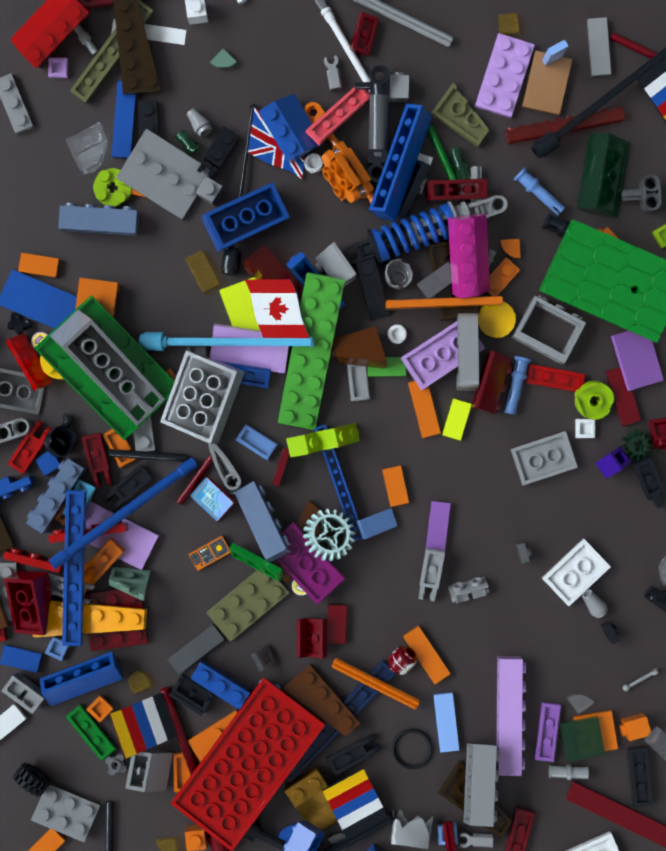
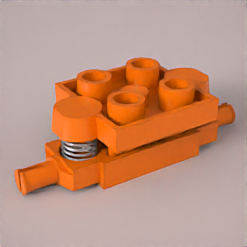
(346, 173)

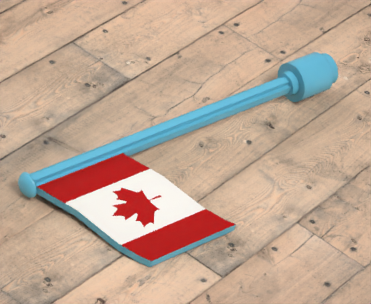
(275, 311)

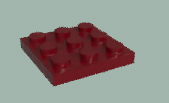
(116, 639)

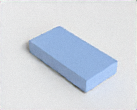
(555, 52)

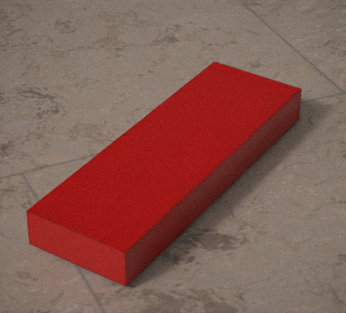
(554, 378)

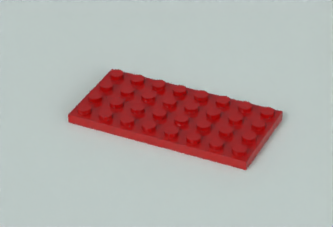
(247, 764)

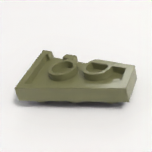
(460, 117)

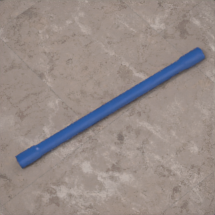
(64, 555)

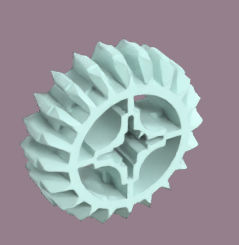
(331, 541)

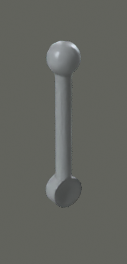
(626, 687)

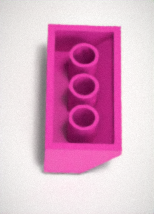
(469, 255)

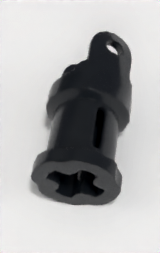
(555, 225)

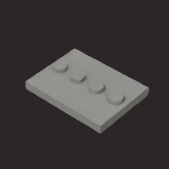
(162, 174)

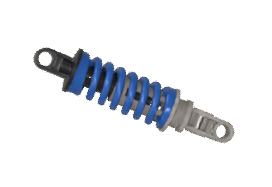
(418, 230)

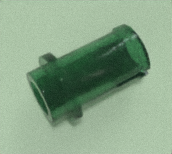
(187, 142)

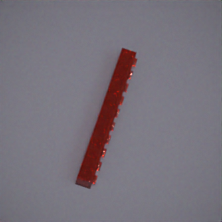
(536, 130)

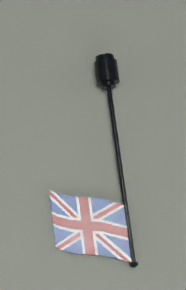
(264, 147)

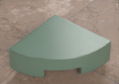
(223, 60)

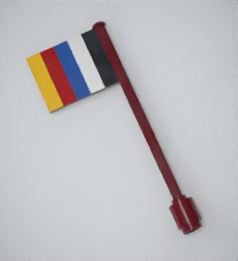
(149, 725)

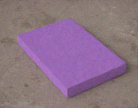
(636, 360)

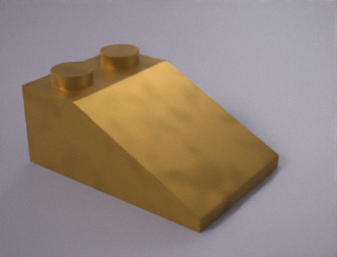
(309, 799)

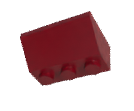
(492, 383)

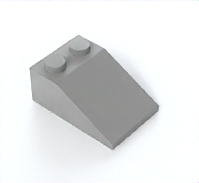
(18, 393)

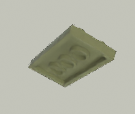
(246, 604)

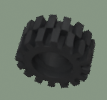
(31, 779)

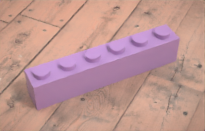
(509, 715)

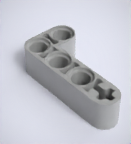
(468, 352)

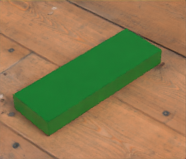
(256, 562)
(91, 732)

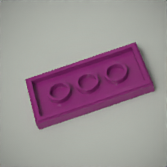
(312, 574)

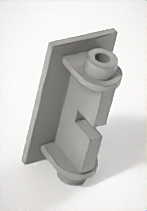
(460, 590)

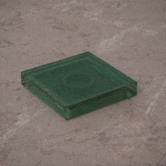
(582, 738)

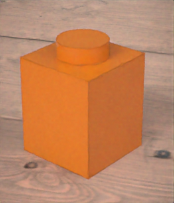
(635, 727)
(195, 838)

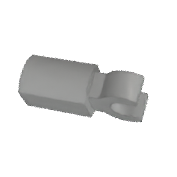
(333, 74)
(476, 840)

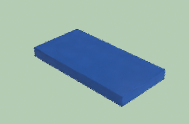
(36, 299)

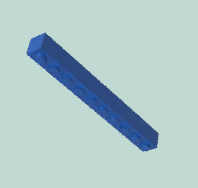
(341, 487)

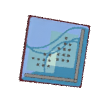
(212, 498)

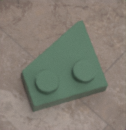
(130, 581)

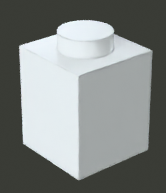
(196, 11)

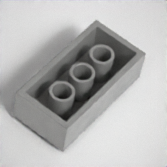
(480, 785)

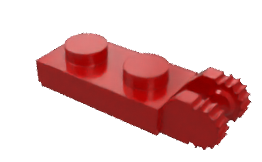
(28, 449)

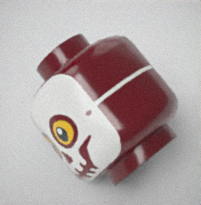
(402, 660)

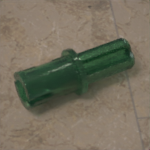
(459, 163)

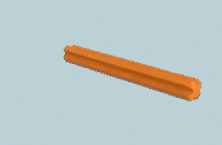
(375, 683)

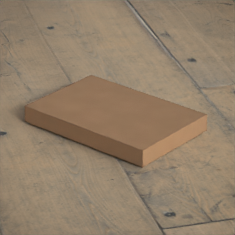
(546, 84)

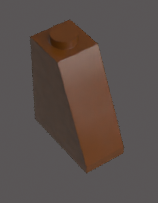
(360, 349)

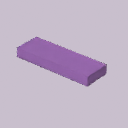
(438, 525)
(547, 731)

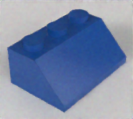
(288, 126)

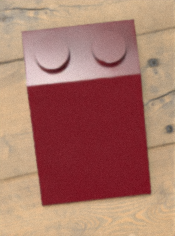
(29, 601)

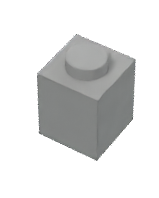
(399, 88)
(209, 191)

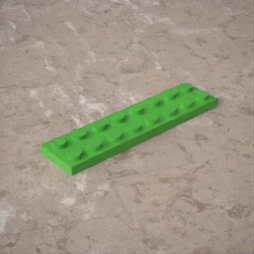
(309, 365)

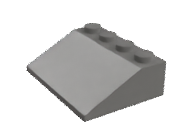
(202, 397)

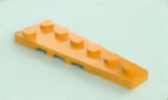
(98, 619)

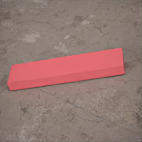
(337, 115)

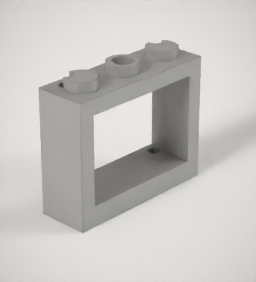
(557, 311)

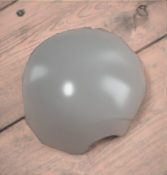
(398, 274)

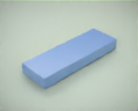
(446, 722)

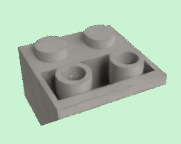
(149, 770)

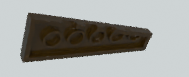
(135, 57)

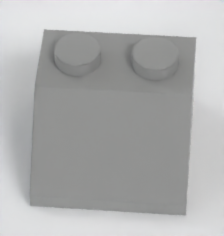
(334, 264)

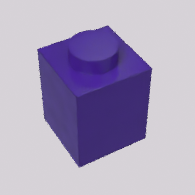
(613, 462)

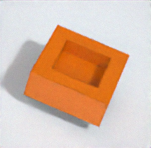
(100, 708)

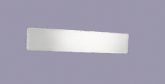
(162, 34)

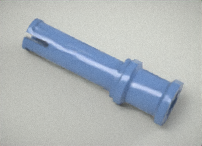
(532, 185)
(518, 375)

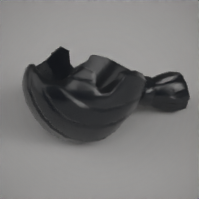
(61, 439)

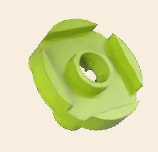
(104, 194)
(586, 392)

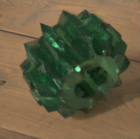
(642, 442)

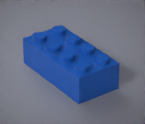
(245, 217)

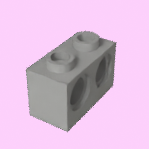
(24, 692)

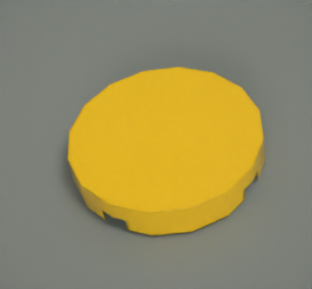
(496, 320)

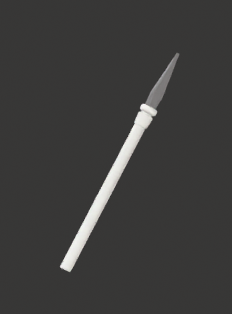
(330, 18)

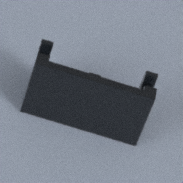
(191, 695)

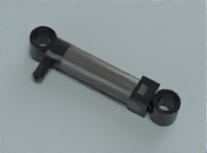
(377, 119)

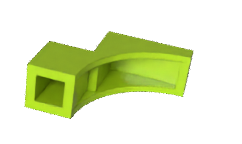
(323, 440)

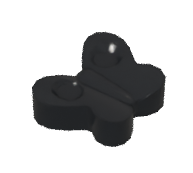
(17, 324)

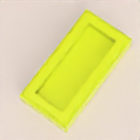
(456, 419)

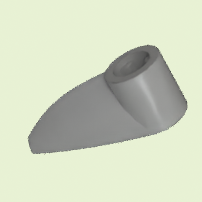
(225, 469)

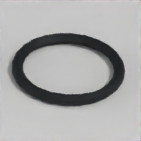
(428, 754)

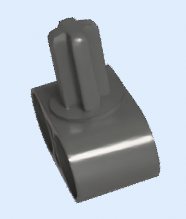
(644, 193)

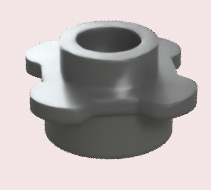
(119, 759)

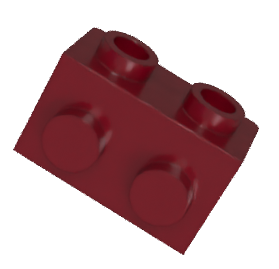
(311, 637)

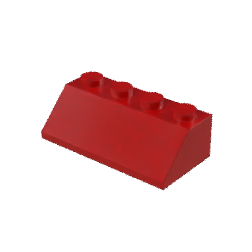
(48, 29)

